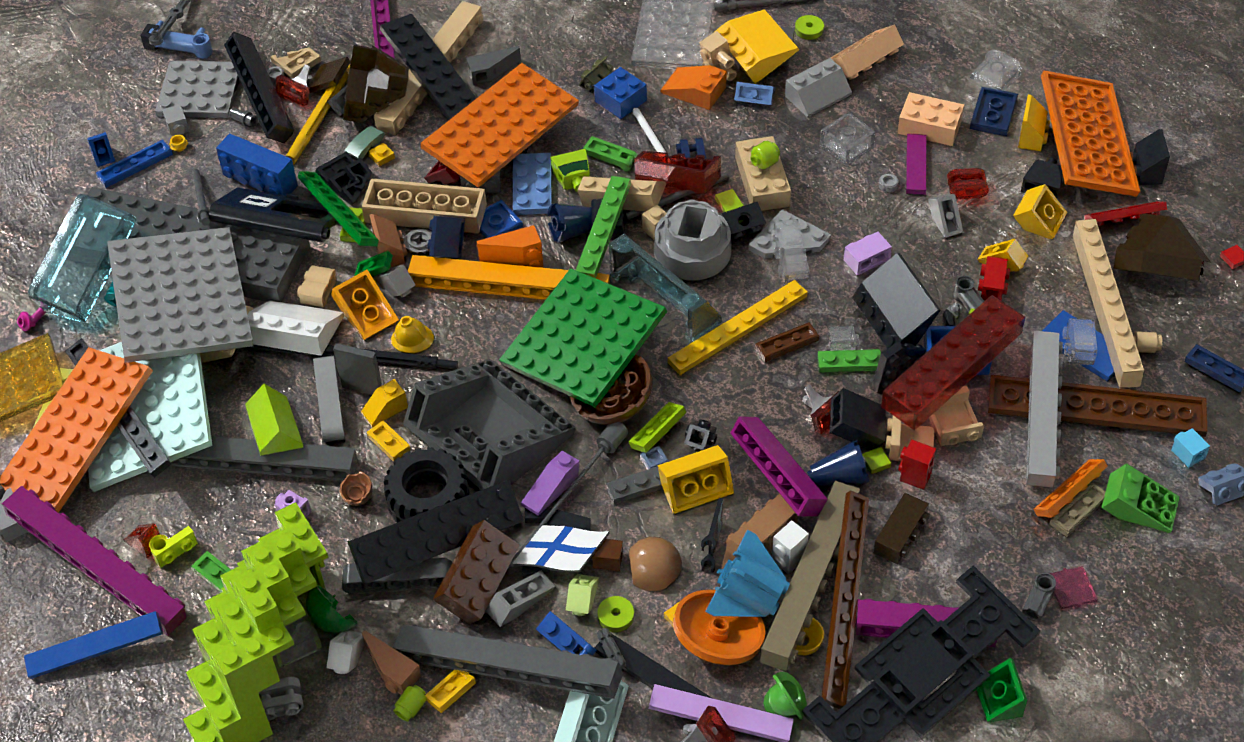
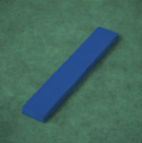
(93, 644)

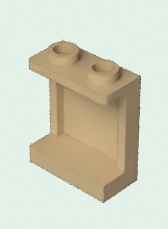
(956, 420)

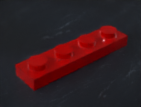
(1133, 212)

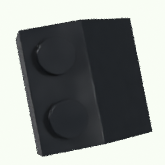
(1151, 158)

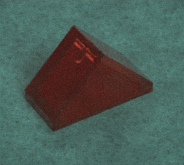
(140, 538)

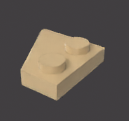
(296, 60)

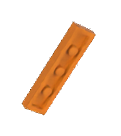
(1070, 488)

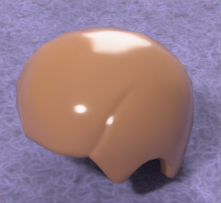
(356, 489)

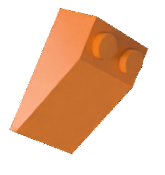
(696, 85)
(513, 248)

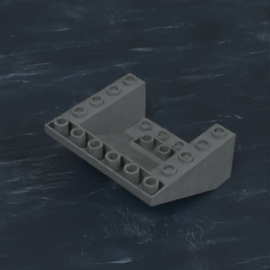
(486, 422)

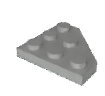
(813, 237)

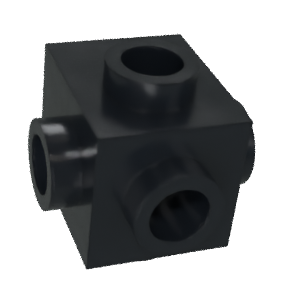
(694, 437)

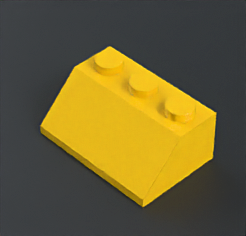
(696, 479)

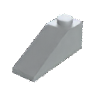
(518, 598)

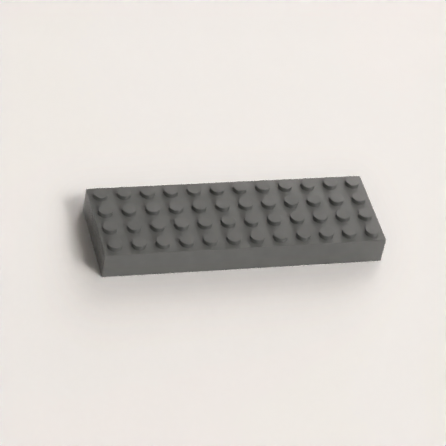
(263, 259)

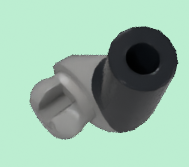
(951, 314)

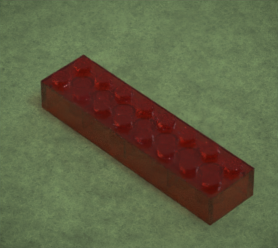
(952, 362)

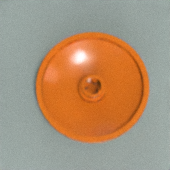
(716, 638)

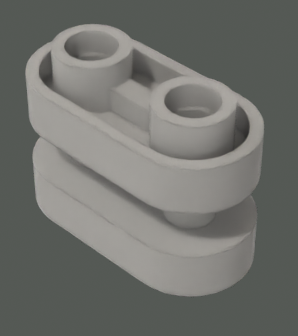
(282, 698)

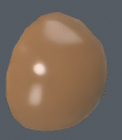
(654, 563)

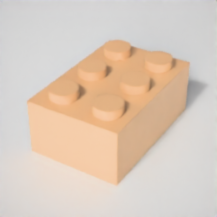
(931, 117)

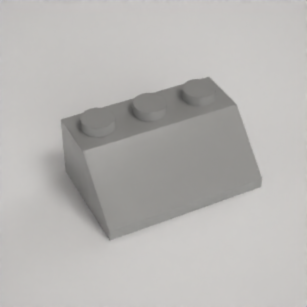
(817, 87)

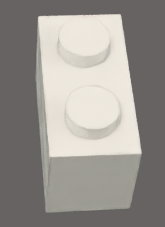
(789, 546)

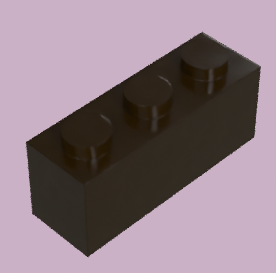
(901, 528)

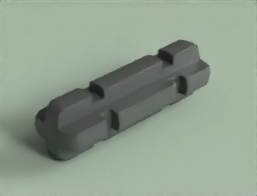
(610, 646)

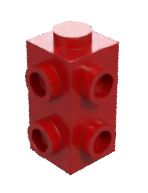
(995, 274)

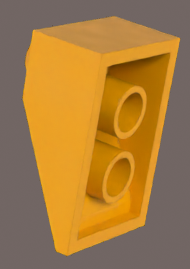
(364, 305)

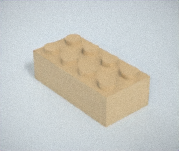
(764, 186)

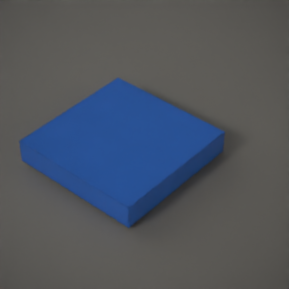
(499, 220)

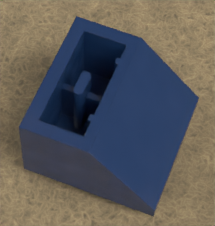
(446, 236)

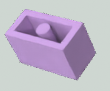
(867, 253)

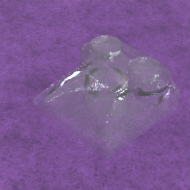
(997, 70)

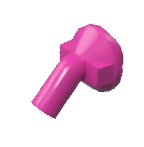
(26, 321)

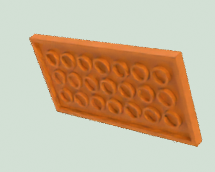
(499, 124)
(1089, 134)
(75, 426)

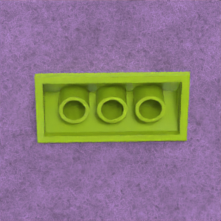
(272, 421)

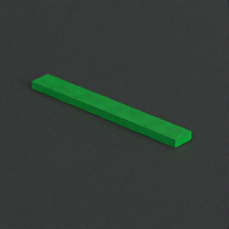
(338, 209)

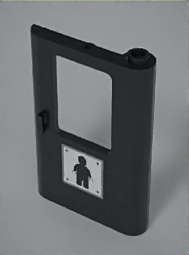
(258, 212)

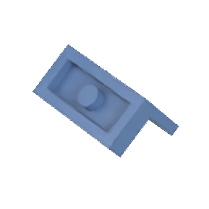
(754, 93)

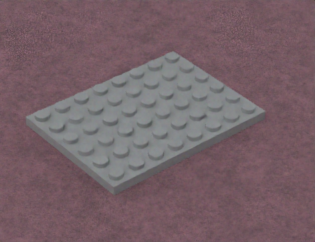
(178, 294)

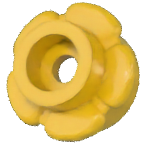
(178, 143)

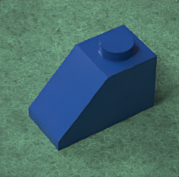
(101, 149)

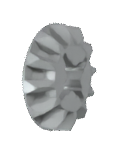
(414, 237)

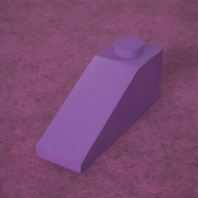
(551, 483)

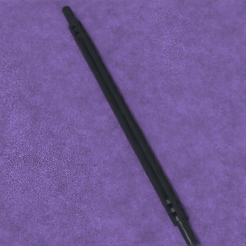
(382, 357)

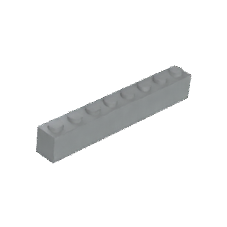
(1043, 408)

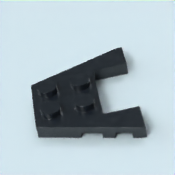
(559, 518)

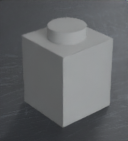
(175, 120)

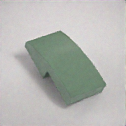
(362, 142)

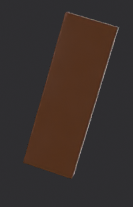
(787, 342)

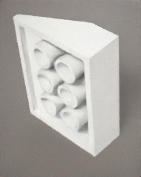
(293, 326)

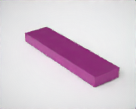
(916, 164)

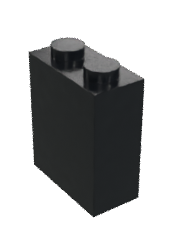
(858, 419)

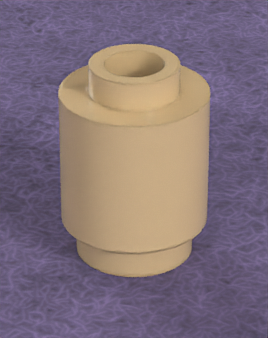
(1148, 342)

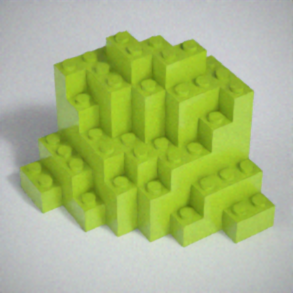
(251, 628)

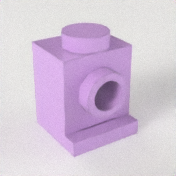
(290, 497)

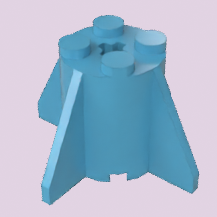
(749, 582)

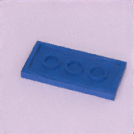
(1102, 365)

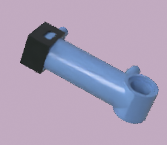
(197, 44)

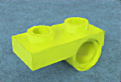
(172, 547)

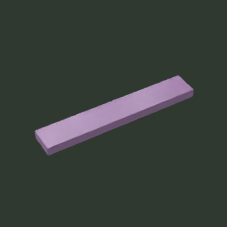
(736, 716)

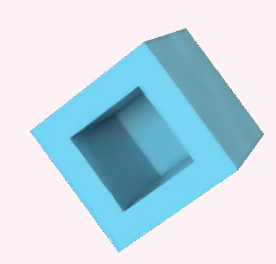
(1190, 447)

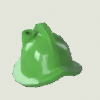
(785, 697)

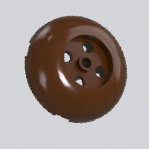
(614, 406)

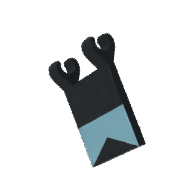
(712, 538)

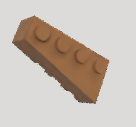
(764, 524)

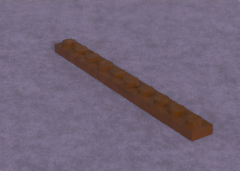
(845, 600)

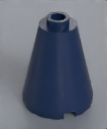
(568, 221)
(842, 466)

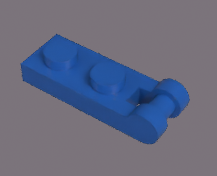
(563, 636)

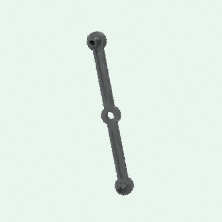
(175, 13)

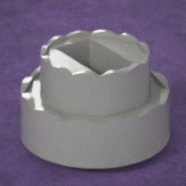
(693, 240)

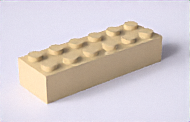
(416, 203)

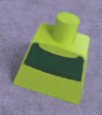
(570, 168)

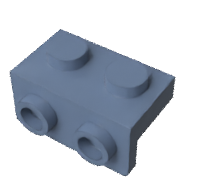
(1224, 483)

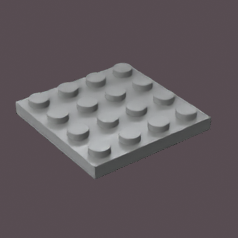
(200, 88)

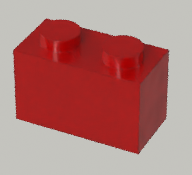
(916, 464)

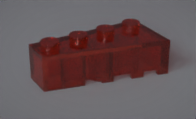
(678, 171)

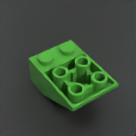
(1140, 499)

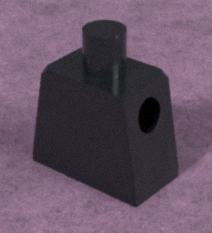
(1043, 173)

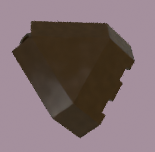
(373, 83)
(1162, 248)

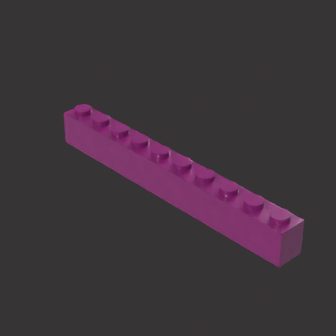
(93, 559)

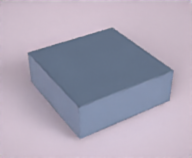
(653, 457)

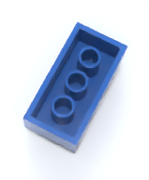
(256, 166)

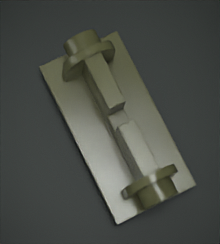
(599, 68)

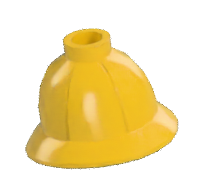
(411, 336)

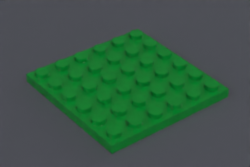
(583, 337)

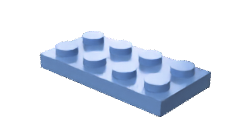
(532, 183)

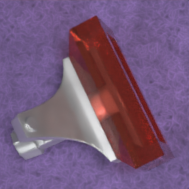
(296, 88)
(820, 409)
(708, 728)

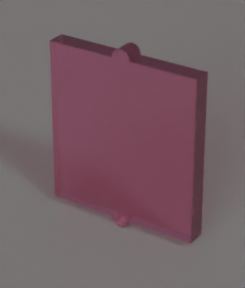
(1073, 588)

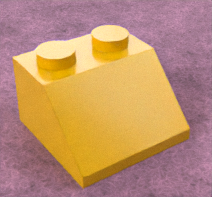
(1034, 126)
(1040, 212)

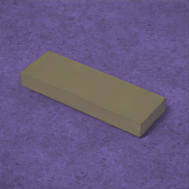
(1078, 510)

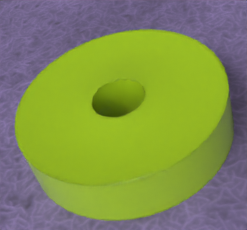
(809, 27)
(615, 605)

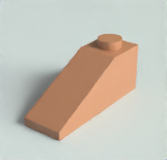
(394, 667)

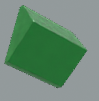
(1003, 693)

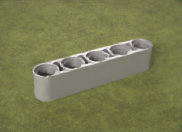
(329, 399)

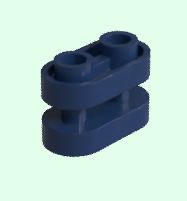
(685, 148)

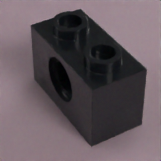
(750, 214)

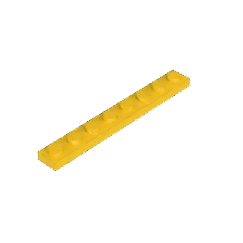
(737, 327)

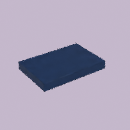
(993, 111)

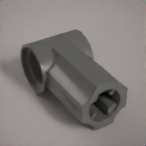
(966, 293)
(1039, 597)

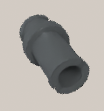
(246, 118)

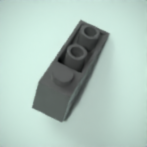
(488, 66)

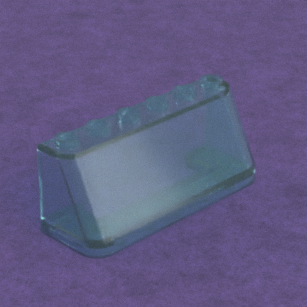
(79, 258)

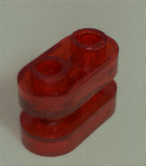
(967, 183)

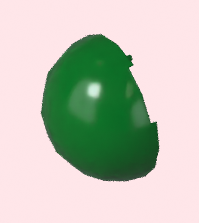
(322, 611)

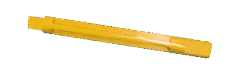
(315, 119)

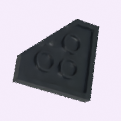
(894, 363)

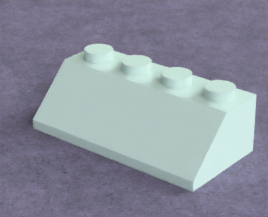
(591, 717)

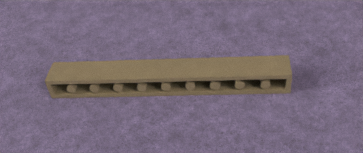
(807, 583)

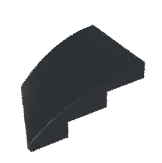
(345, 176)

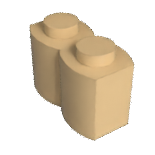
(317, 286)

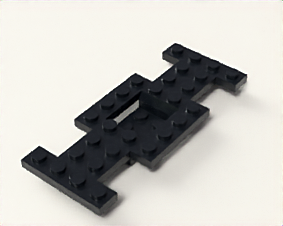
(918, 661)

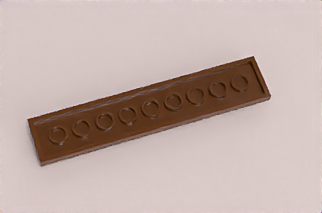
(1106, 406)

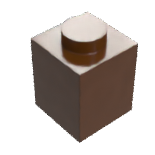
(608, 555)

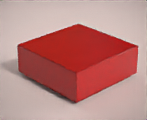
(1233, 256)

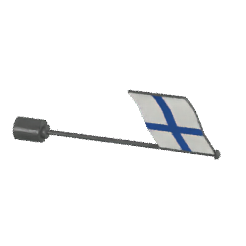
(563, 546)

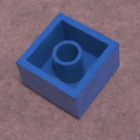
(620, 92)

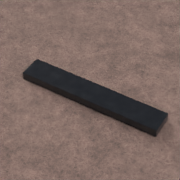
(648, 670)

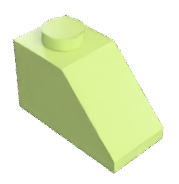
(581, 594)

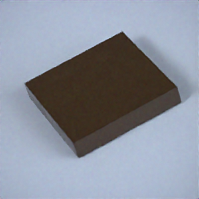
(329, 74)

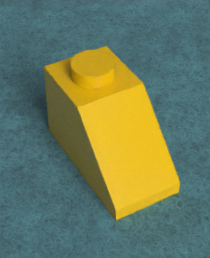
(1007, 250)
(385, 403)

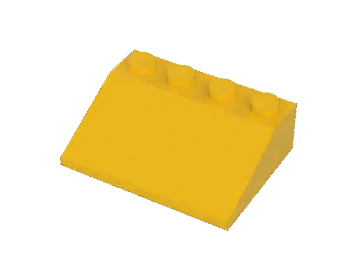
(757, 43)

